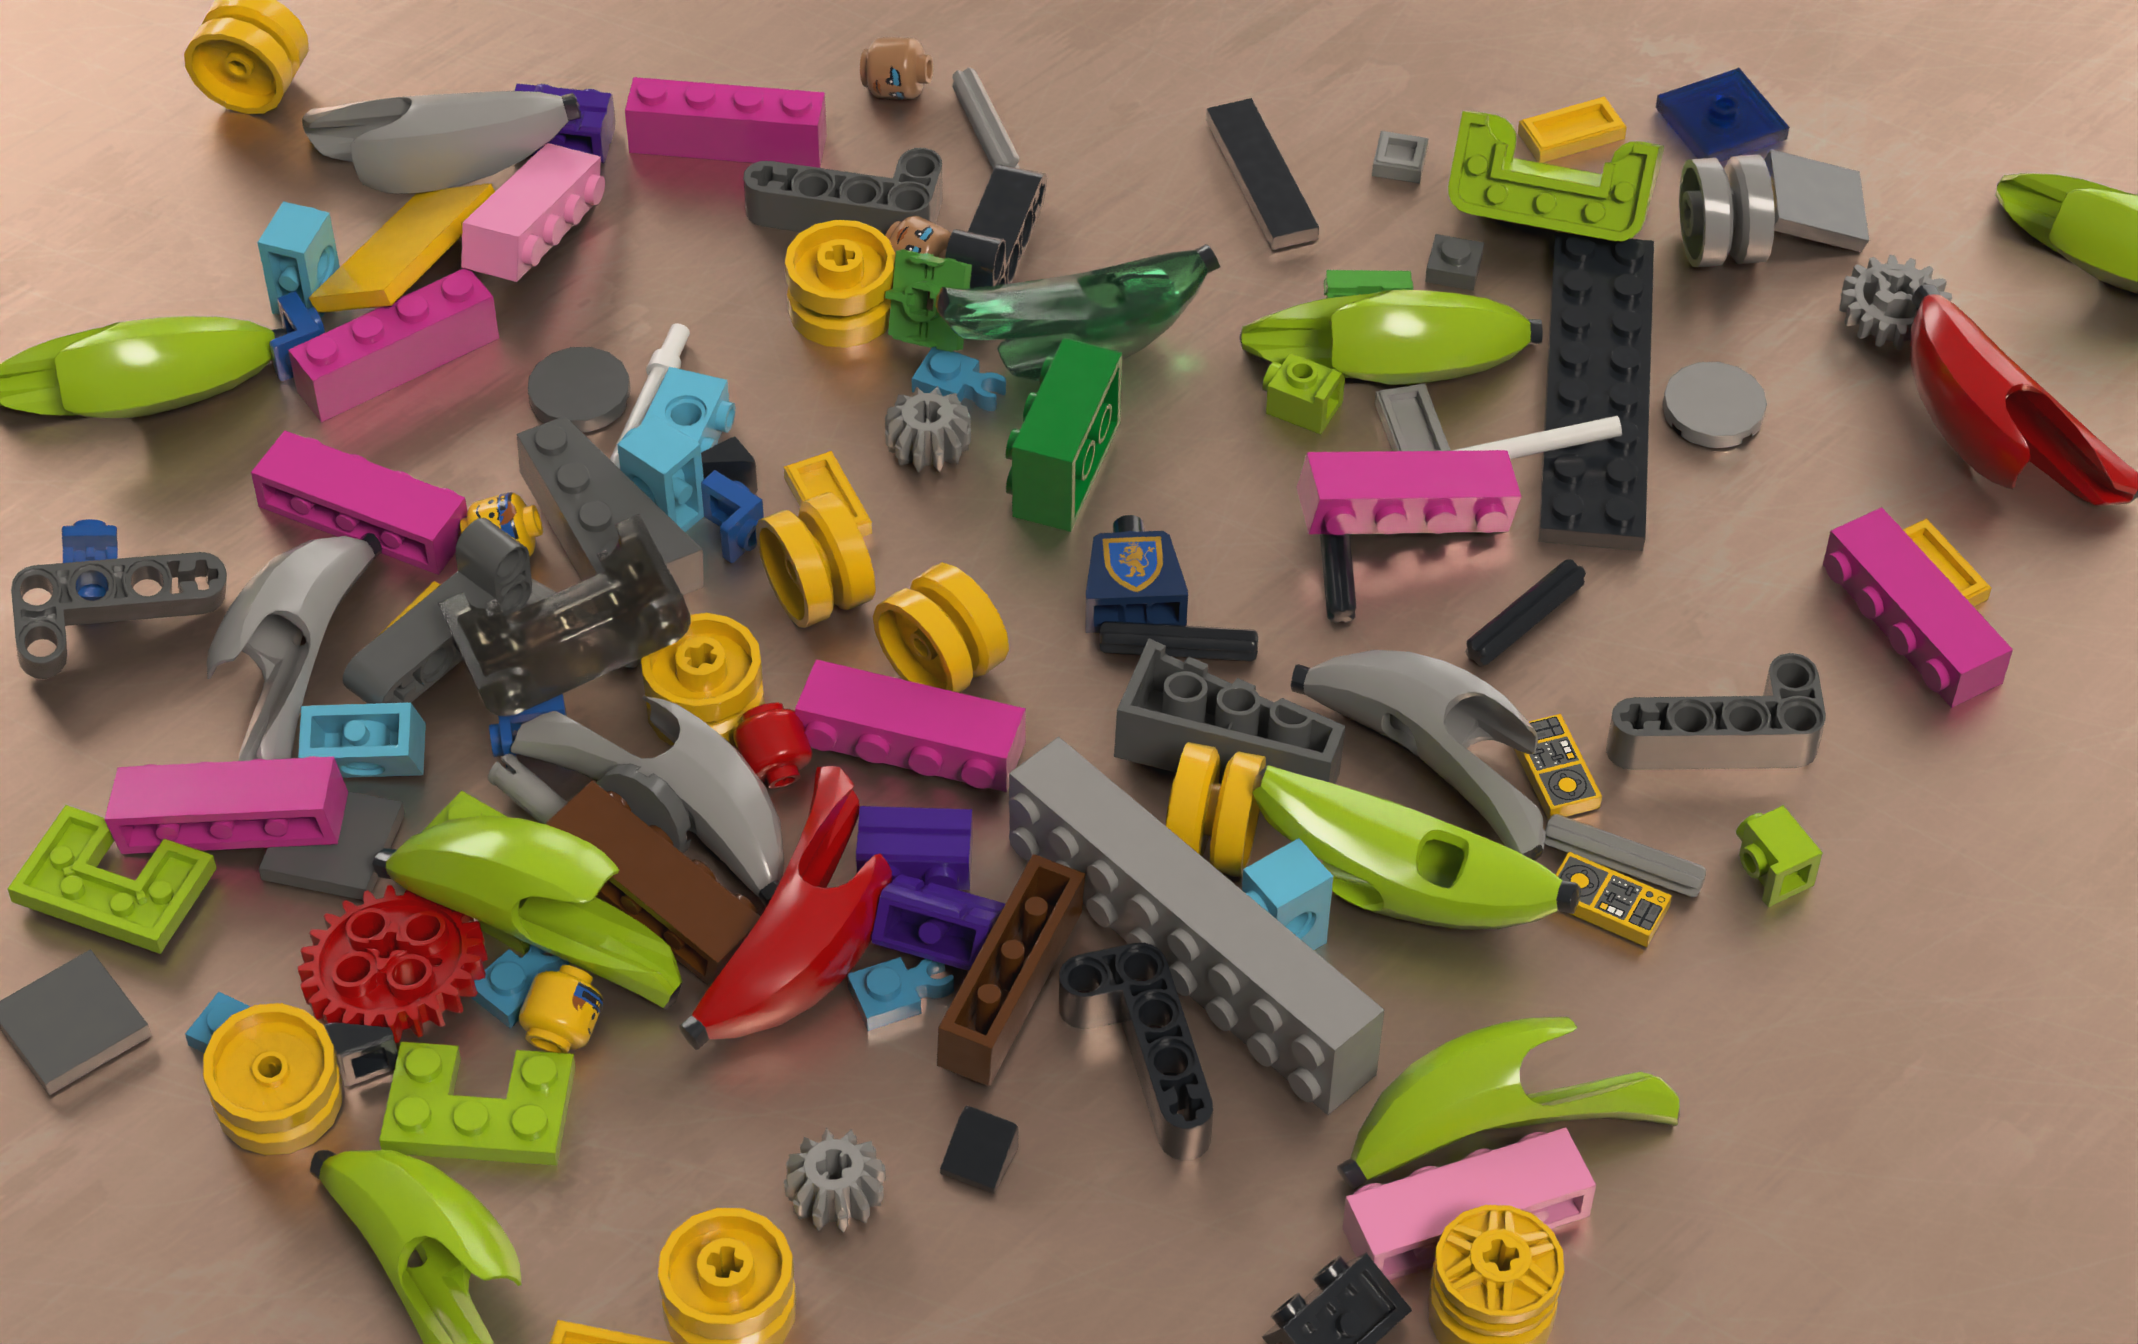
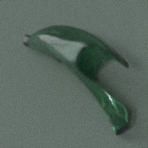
(1106, 307)

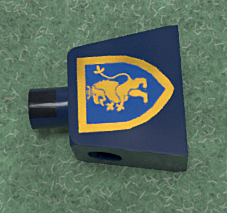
(1134, 578)

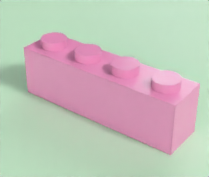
(531, 212)
(1405, 1218)

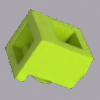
(1303, 392)
(1778, 854)

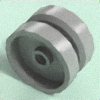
(1726, 210)

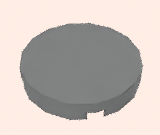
(1714, 404)

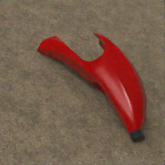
(1965, 391)
(806, 932)

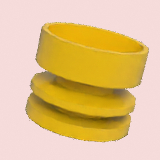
(1495, 1278)

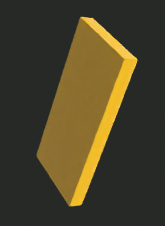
(400, 250)

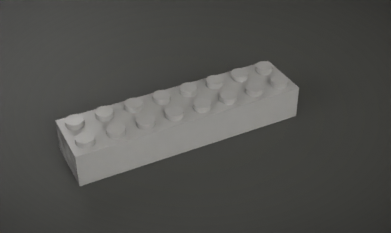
(1215, 937)

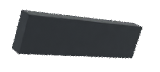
(1262, 174)

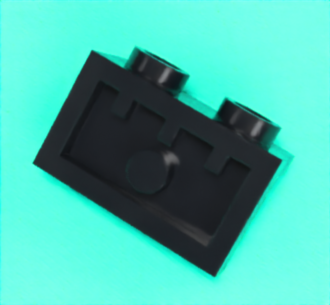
(1347, 1307)

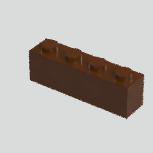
(660, 883)
(1010, 970)

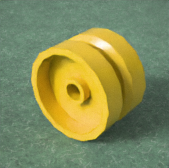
(246, 54)
(840, 283)
(815, 559)
(941, 630)
(708, 673)
(1224, 811)
(273, 1078)
(727, 1280)

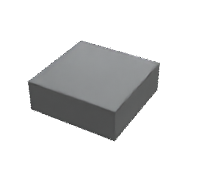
(1400, 157)

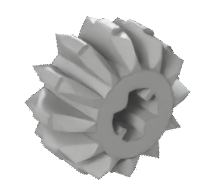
(928, 429)
(835, 1180)

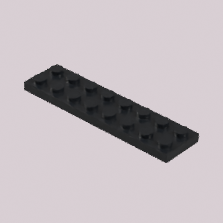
(1597, 372)

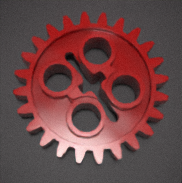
(392, 963)

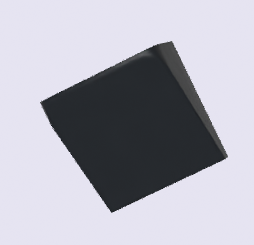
(732, 461)
(362, 1051)
(980, 1149)

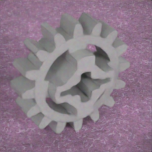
(1882, 299)

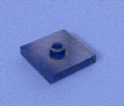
(1722, 116)

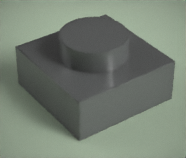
(1454, 262)

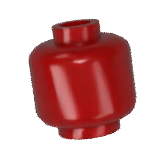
(773, 744)

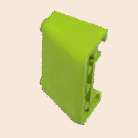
(1498, 186)

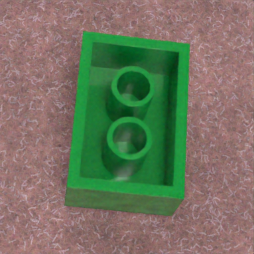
(1064, 434)

